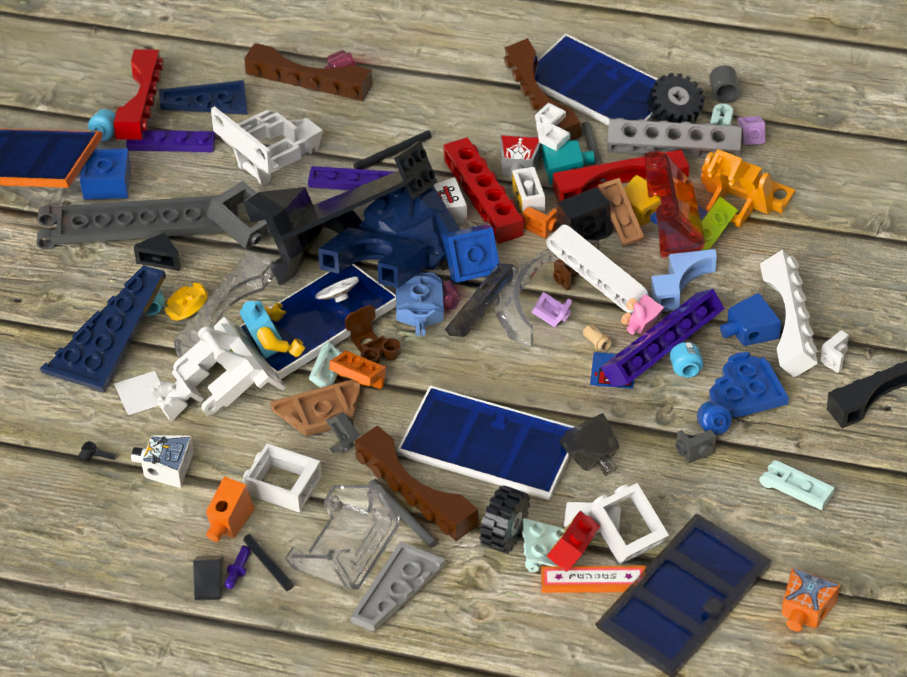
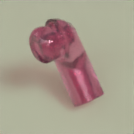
(452, 295)

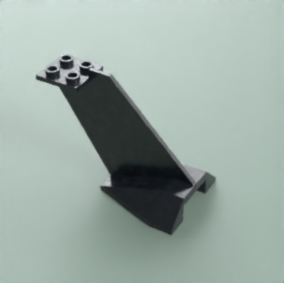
(298, 222)

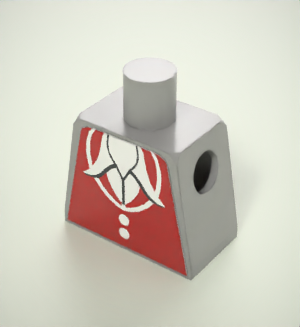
(519, 153)

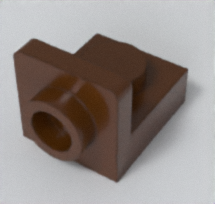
(563, 273)

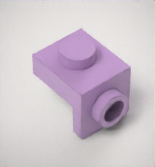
(551, 310)

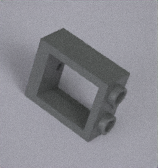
(220, 213)

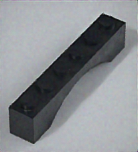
(853, 401)

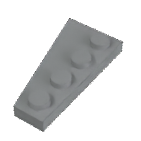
(395, 584)

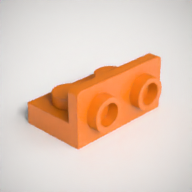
(359, 369)

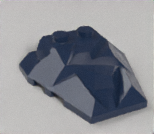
(412, 220)

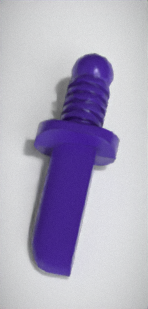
(237, 569)

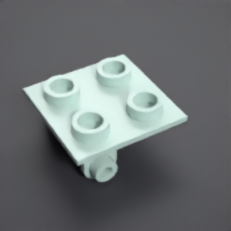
(538, 542)

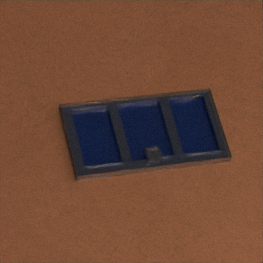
(684, 595)

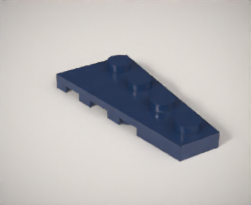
(225, 96)

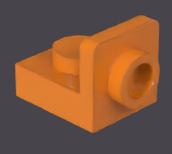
(539, 222)

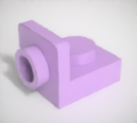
(752, 129)

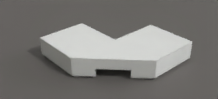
(547, 129)

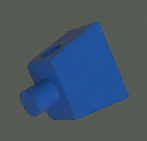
(752, 322)

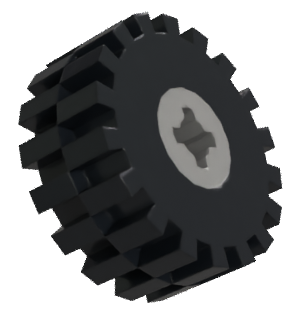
(664, 97)
(504, 519)

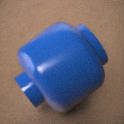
(714, 417)

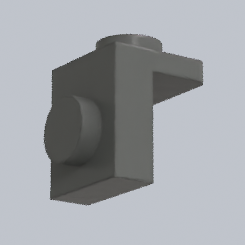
(344, 430)
(695, 447)

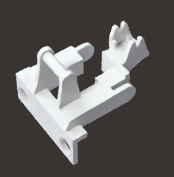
(245, 137)
(243, 368)

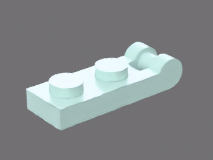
(797, 484)

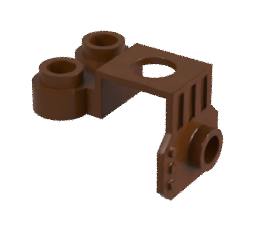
(360, 328)

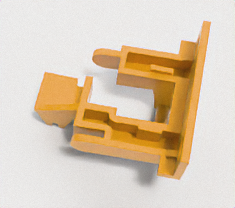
(730, 174)

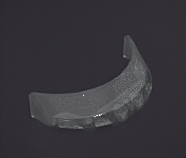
(508, 305)

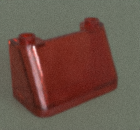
(678, 213)

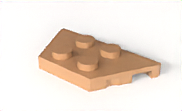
(312, 408)

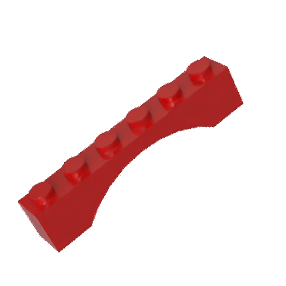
(133, 117)
(579, 180)

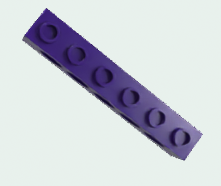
(662, 338)

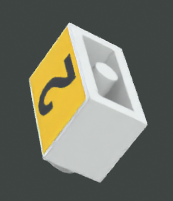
(528, 189)

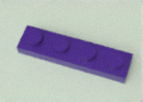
(174, 141)
(342, 177)

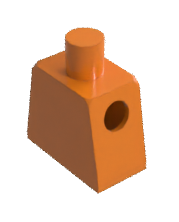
(228, 509)

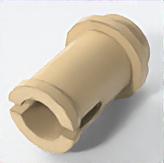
(601, 341)

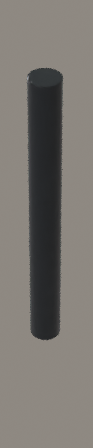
(392, 150)

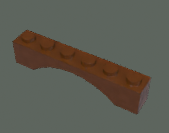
(524, 64)
(344, 81)
(448, 511)

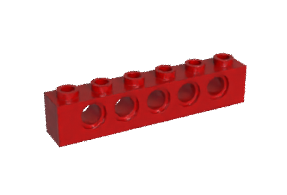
(483, 190)

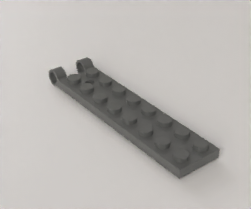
(126, 220)

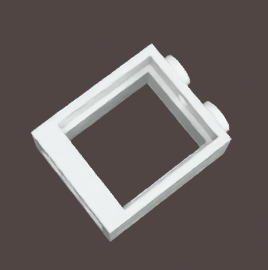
(306, 467)
(620, 550)

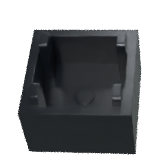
(586, 214)

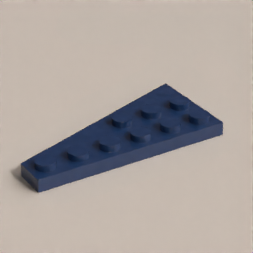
(104, 339)

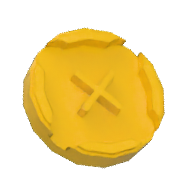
(186, 301)

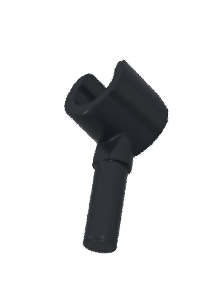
(90, 449)

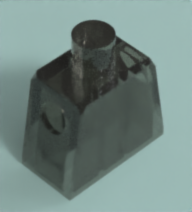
(592, 444)

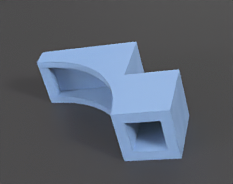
(682, 270)

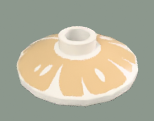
(338, 290)

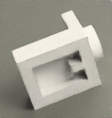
(834, 351)

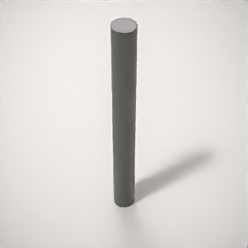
(592, 143)
(409, 519)

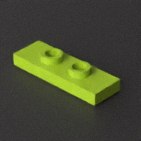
(716, 221)

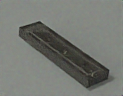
(481, 299)

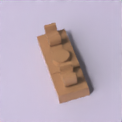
(621, 213)

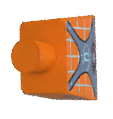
(808, 599)

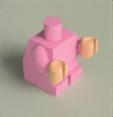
(644, 317)

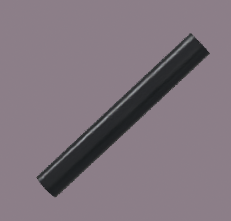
(268, 562)

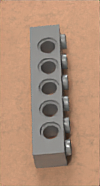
(640, 143)

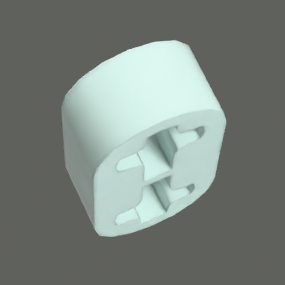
(719, 109)

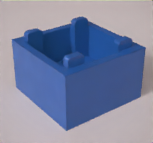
(106, 174)
(470, 252)

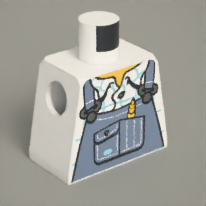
(165, 458)

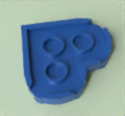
(748, 386)

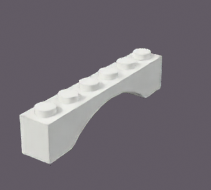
(796, 346)

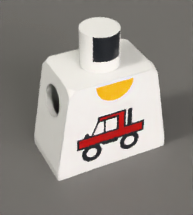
(453, 199)

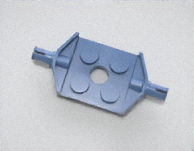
(420, 309)

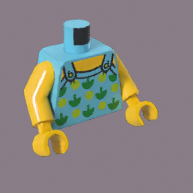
(264, 331)

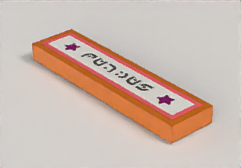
(588, 578)

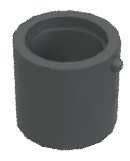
(724, 84)

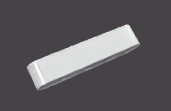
(595, 267)

